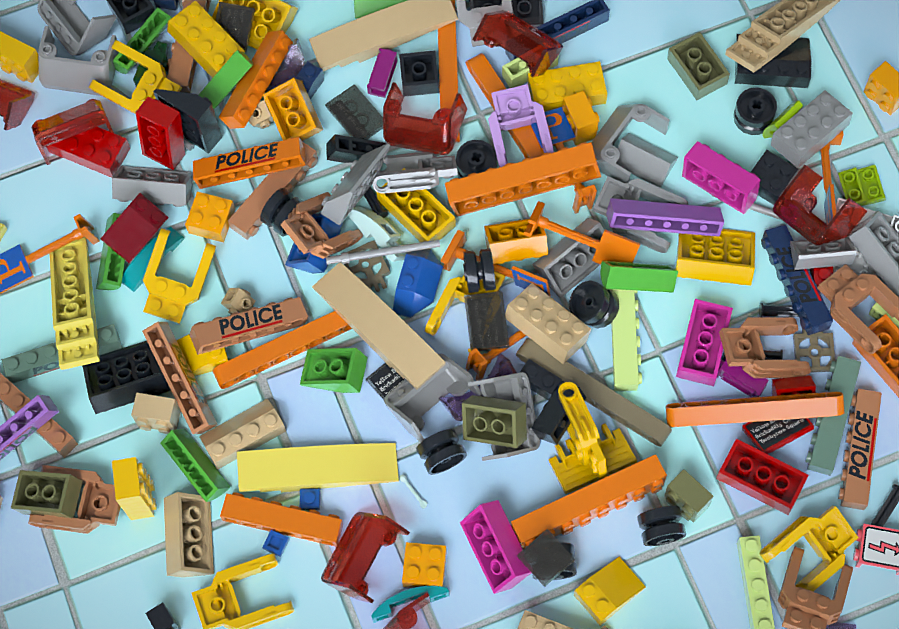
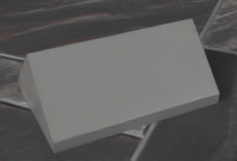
(645, 159)
(836, 253)

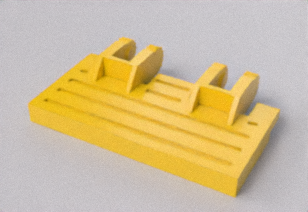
(574, 475)

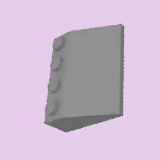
(353, 185)

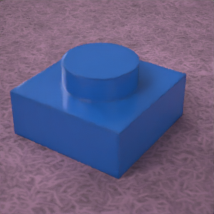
(309, 499)
(275, 543)

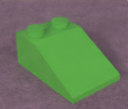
(334, 369)

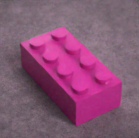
(721, 177)
(703, 343)
(495, 546)

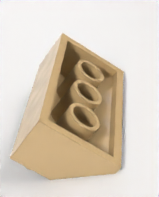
(242, 433)
(188, 535)

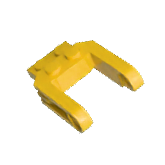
(152, 79)
(455, 289)
(168, 297)
(583, 430)
(826, 535)
(219, 605)

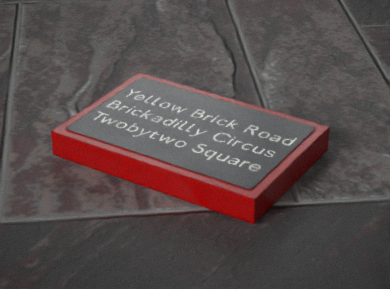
(774, 434)

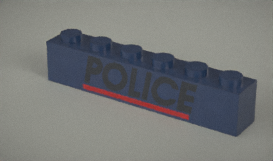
(574, 22)
(797, 283)

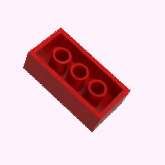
(160, 132)
(94, 149)
(762, 476)

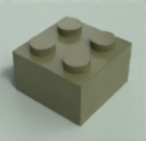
(688, 495)

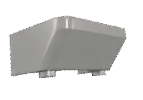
(72, 26)
(74, 74)
(603, 143)
(513, 388)
(410, 404)

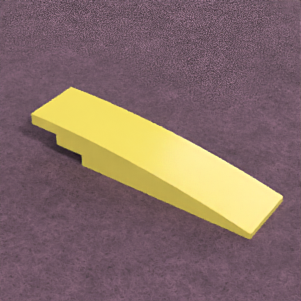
(73, 305)
(317, 467)

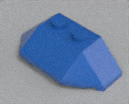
(417, 282)

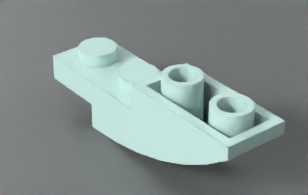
(376, 226)

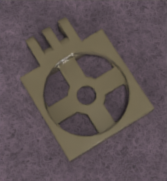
(371, 280)
(825, 337)

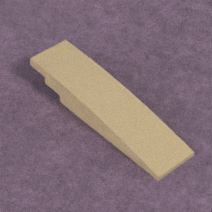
(382, 29)
(776, 31)
(379, 326)

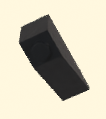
(348, 149)

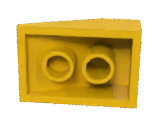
(203, 362)
(608, 590)

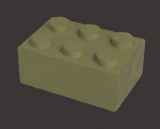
(698, 66)
(494, 421)
(46, 494)

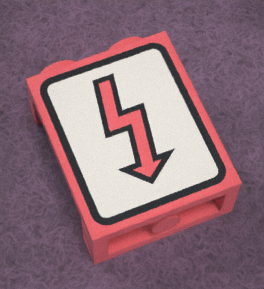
(877, 547)

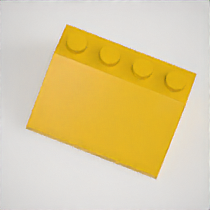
(268, 17)
(717, 259)

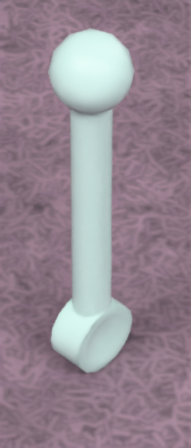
(423, 504)

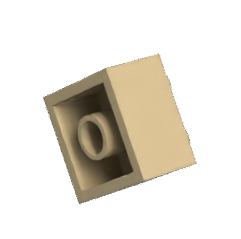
(155, 413)

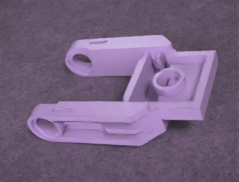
(513, 111)

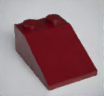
(134, 228)

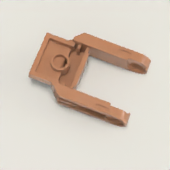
(310, 236)
(848, 290)
(744, 347)
(96, 505)
(806, 608)

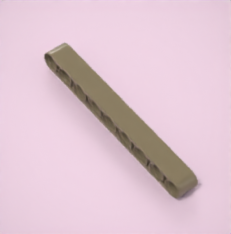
(599, 395)

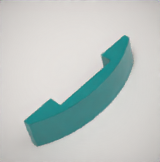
(134, 274)
(384, 610)

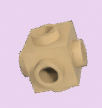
(261, 116)
(237, 300)

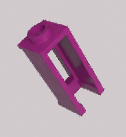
(382, 72)
(741, 380)

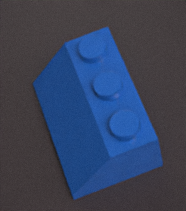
(310, 262)

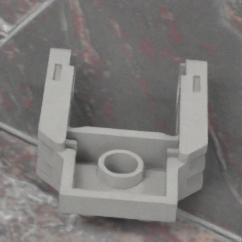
(474, 16)
(420, 173)
(632, 191)

